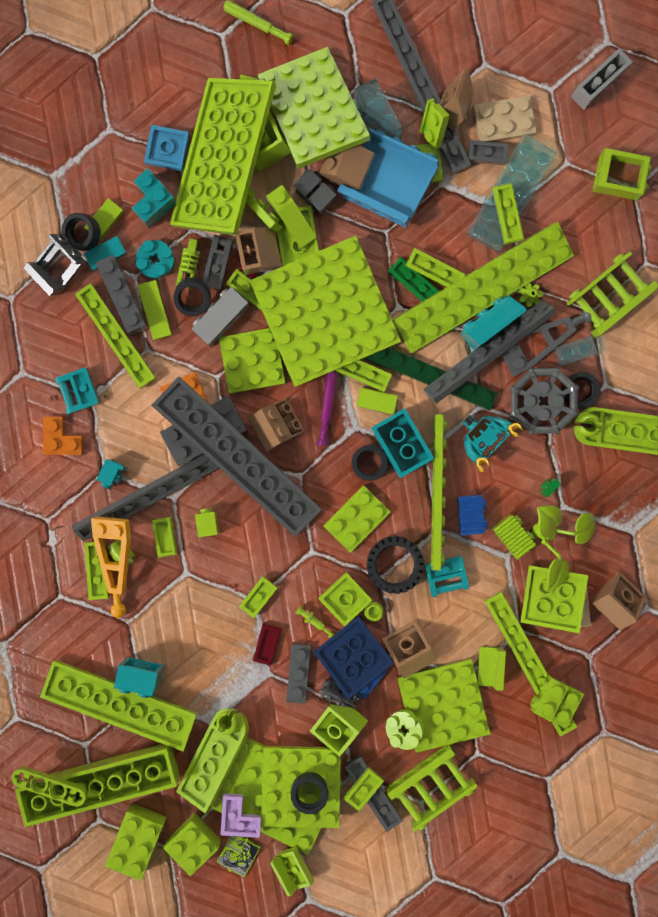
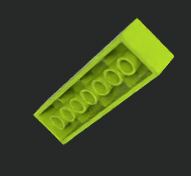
(106, 783)

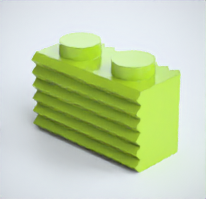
(514, 536)

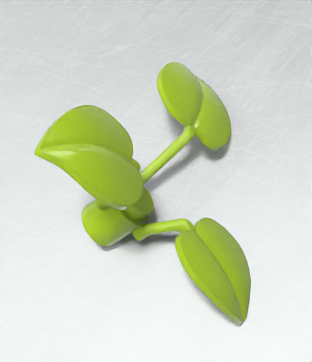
(548, 519)

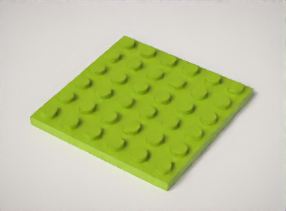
(325, 311)

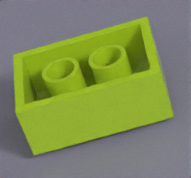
(135, 841)

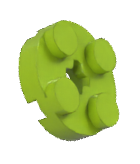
(400, 739)

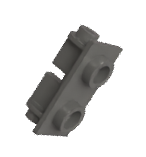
(331, 692)

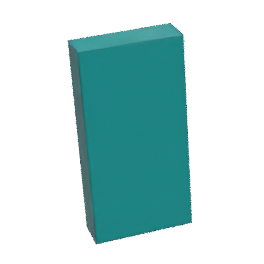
(104, 250)

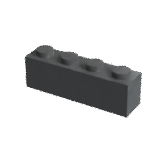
(122, 295)

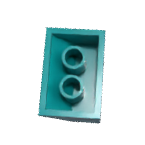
(491, 321)

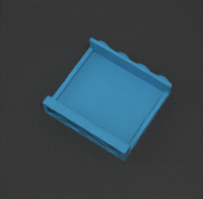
(395, 179)

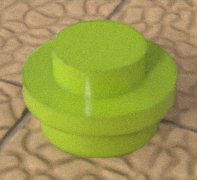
(373, 611)

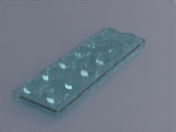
(525, 172)

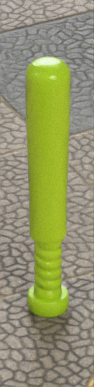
(256, 21)

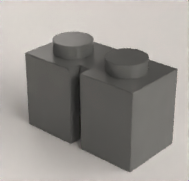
(314, 191)

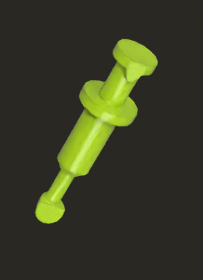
(313, 620)

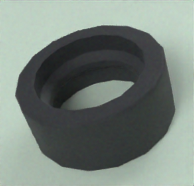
(94, 231)
(192, 311)
(595, 386)
(369, 448)
(304, 807)

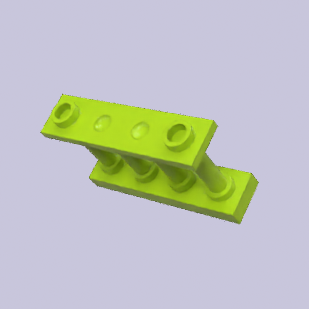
(629, 301)
(429, 767)

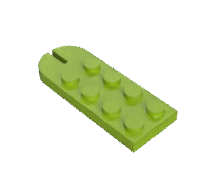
(618, 430)
(214, 758)

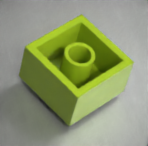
(192, 844)

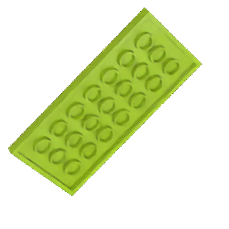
(223, 155)

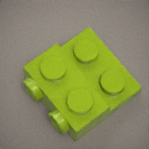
(556, 701)

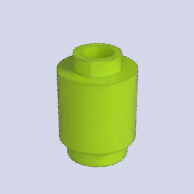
(115, 549)

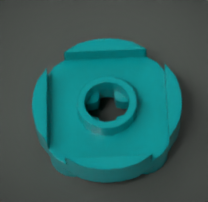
(150, 249)

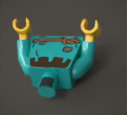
(486, 437)

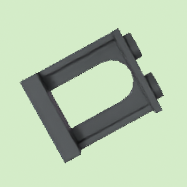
(43, 277)

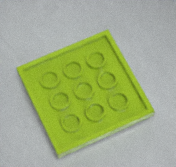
(446, 702)
(280, 770)

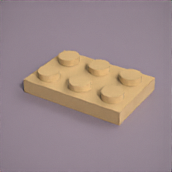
(504, 119)

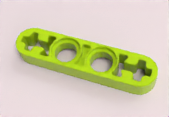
(48, 790)

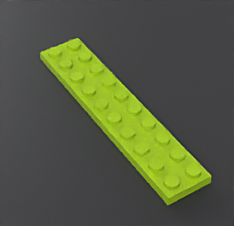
(483, 287)

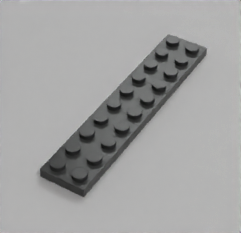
(236, 456)

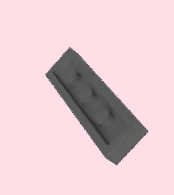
(379, 801)

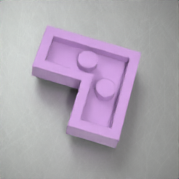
(236, 823)

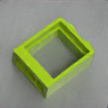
(600, 182)

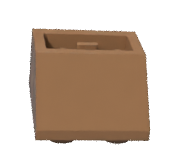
(258, 250)
(276, 424)

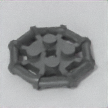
(555, 400)

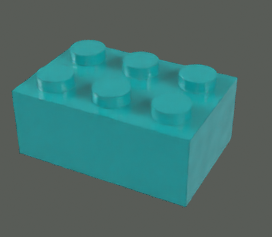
(402, 443)

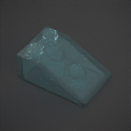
(376, 109)

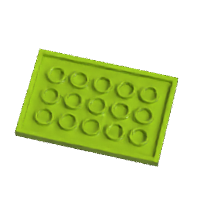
(314, 108)
(246, 779)

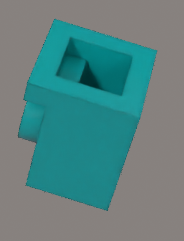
(111, 473)

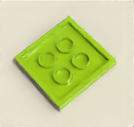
(251, 361)
(556, 608)

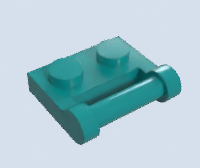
(83, 390)
(452, 568)

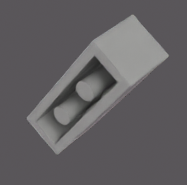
(601, 79)
(220, 316)

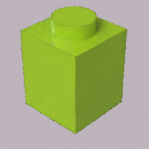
(207, 523)

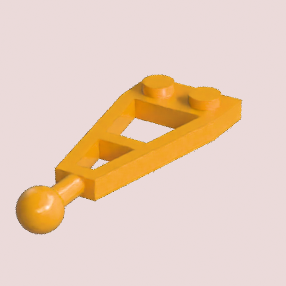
(119, 530)

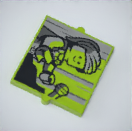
(238, 854)

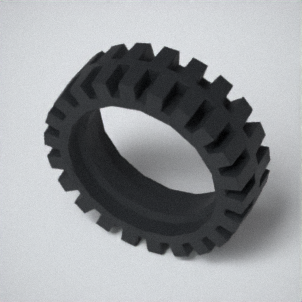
(413, 579)

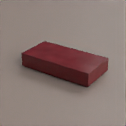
(266, 644)

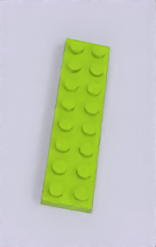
(99, 699)

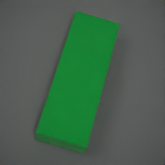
(412, 281)

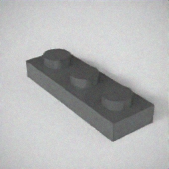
(298, 673)

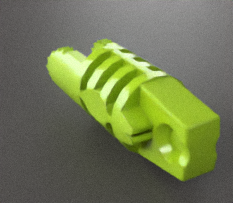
(188, 262)

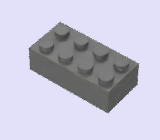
(183, 449)

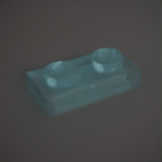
(575, 351)

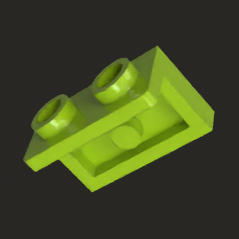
(291, 870)

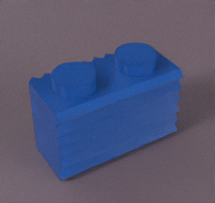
(471, 515)

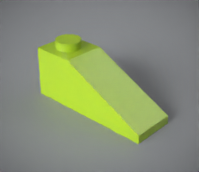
(291, 216)

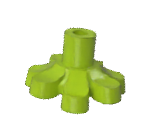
(527, 295)

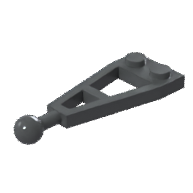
(516, 360)

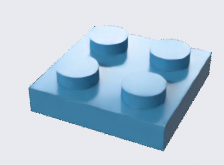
(166, 148)

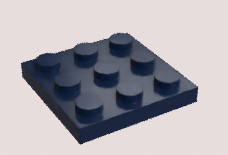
(353, 657)

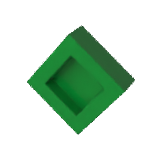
(549, 487)

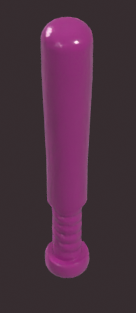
(329, 394)

